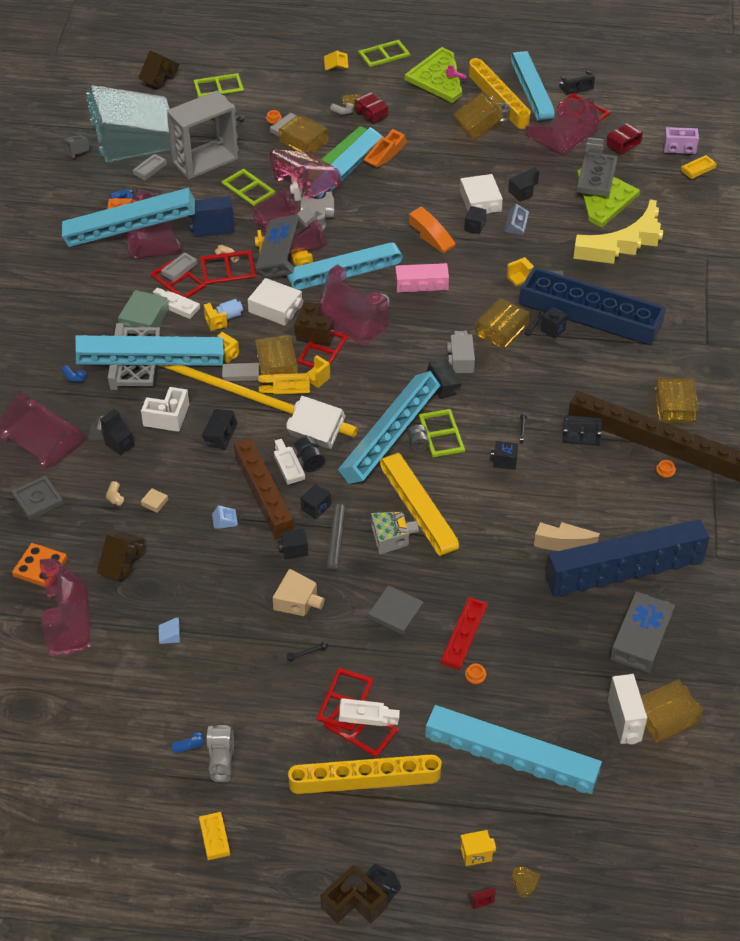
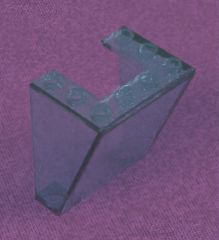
(128, 122)

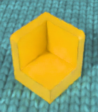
(336, 60)
(519, 271)
(320, 372)

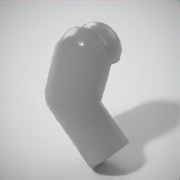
(342, 110)

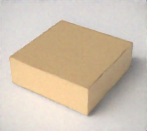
(154, 500)

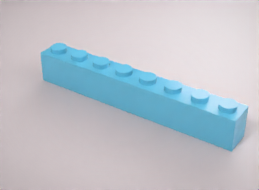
(128, 217)
(149, 350)
(389, 428)
(513, 749)

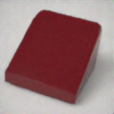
(482, 897)

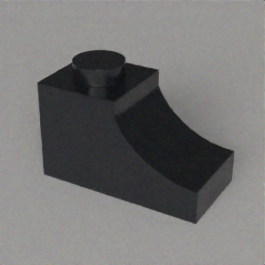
(522, 185)
(115, 433)

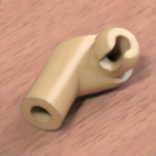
(223, 249)
(113, 495)

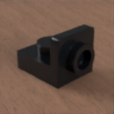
(385, 880)

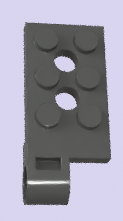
(593, 162)

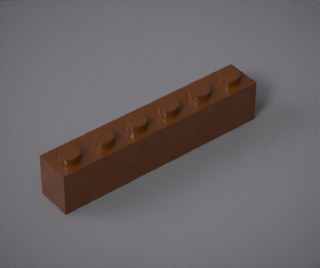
(263, 487)

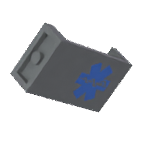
(276, 246)
(642, 632)

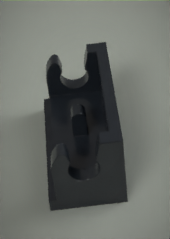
(577, 84)
(445, 376)
(220, 428)
(582, 430)

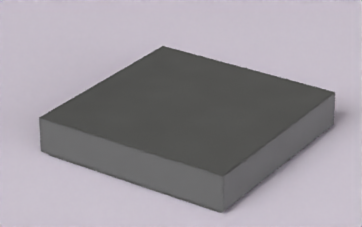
(37, 497)
(395, 610)

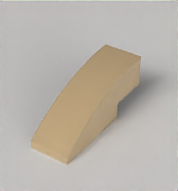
(564, 537)

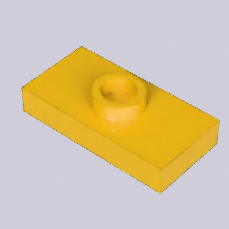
(698, 167)
(214, 836)

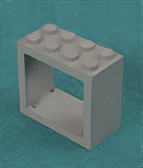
(211, 154)

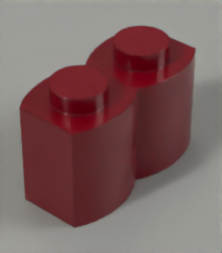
(371, 107)
(624, 138)

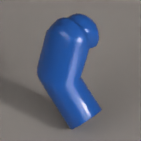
(122, 194)
(74, 377)
(194, 742)

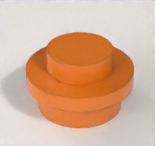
(273, 117)
(665, 469)
(475, 674)

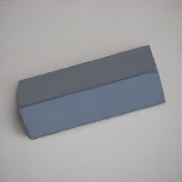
(516, 220)

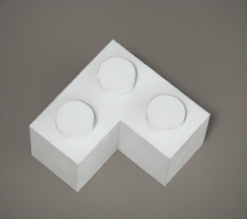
(166, 413)

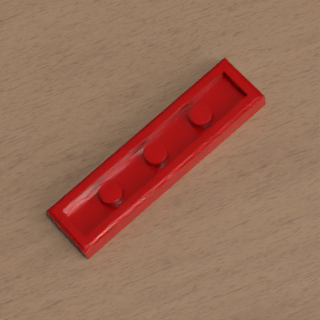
(464, 633)

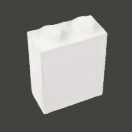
(481, 193)
(275, 301)
(316, 420)
(627, 709)

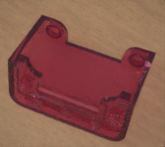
(575, 124)
(308, 169)
(280, 206)
(153, 239)
(351, 312)
(38, 430)
(68, 625)

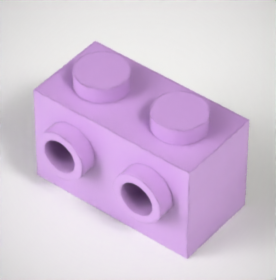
(681, 140)

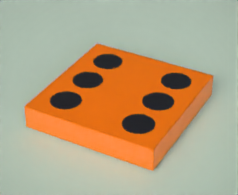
(29, 565)

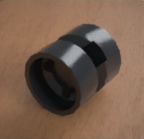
(308, 454)

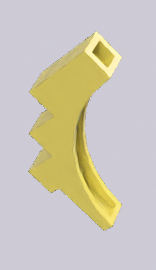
(626, 241)

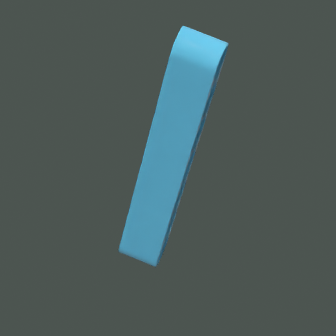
(532, 86)
(354, 155)
(354, 264)

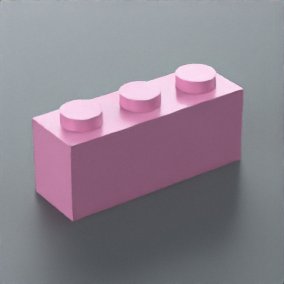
(422, 277)

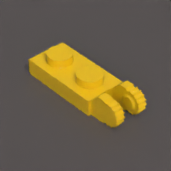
(285, 383)

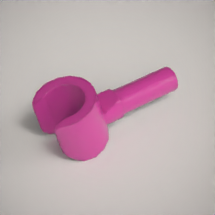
(450, 72)

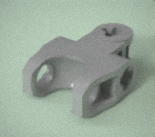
(322, 208)
(221, 748)

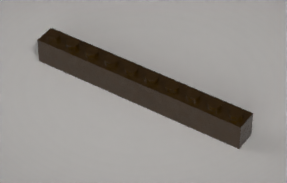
(659, 435)

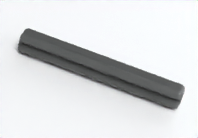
(336, 535)

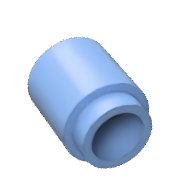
(231, 308)

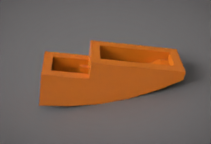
(386, 148)
(431, 230)

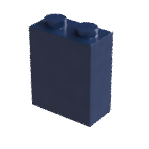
(212, 217)

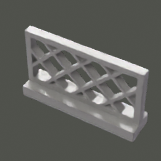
(116, 371)

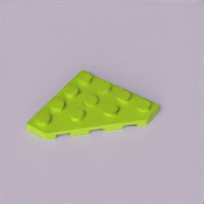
(432, 75)
(602, 208)

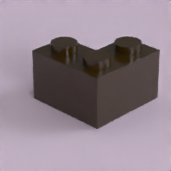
(156, 68)
(312, 326)
(118, 553)
(352, 892)

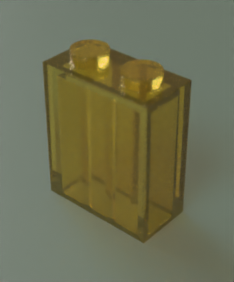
(479, 115)
(303, 134)
(502, 323)
(276, 355)
(676, 400)
(670, 711)

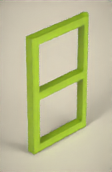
(387, 58)
(216, 79)
(256, 182)
(442, 432)

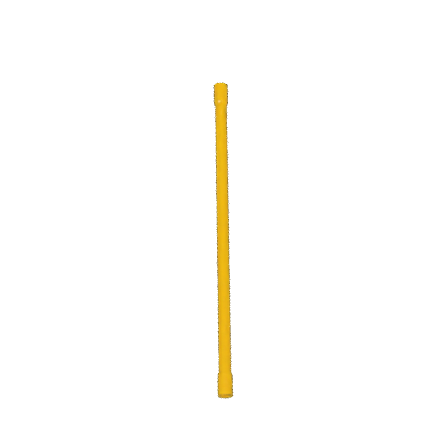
(345, 429)

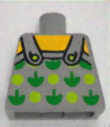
(391, 530)

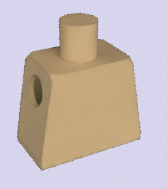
(296, 595)

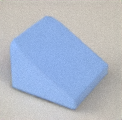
(224, 517)
(169, 632)

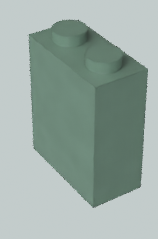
(144, 310)

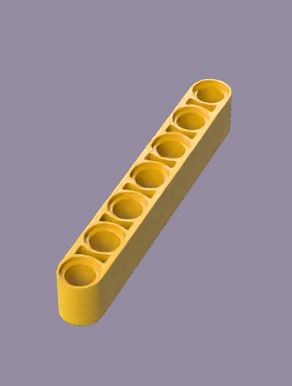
(492, 85)
(419, 504)
(354, 769)

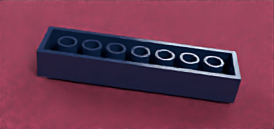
(593, 305)
(626, 557)

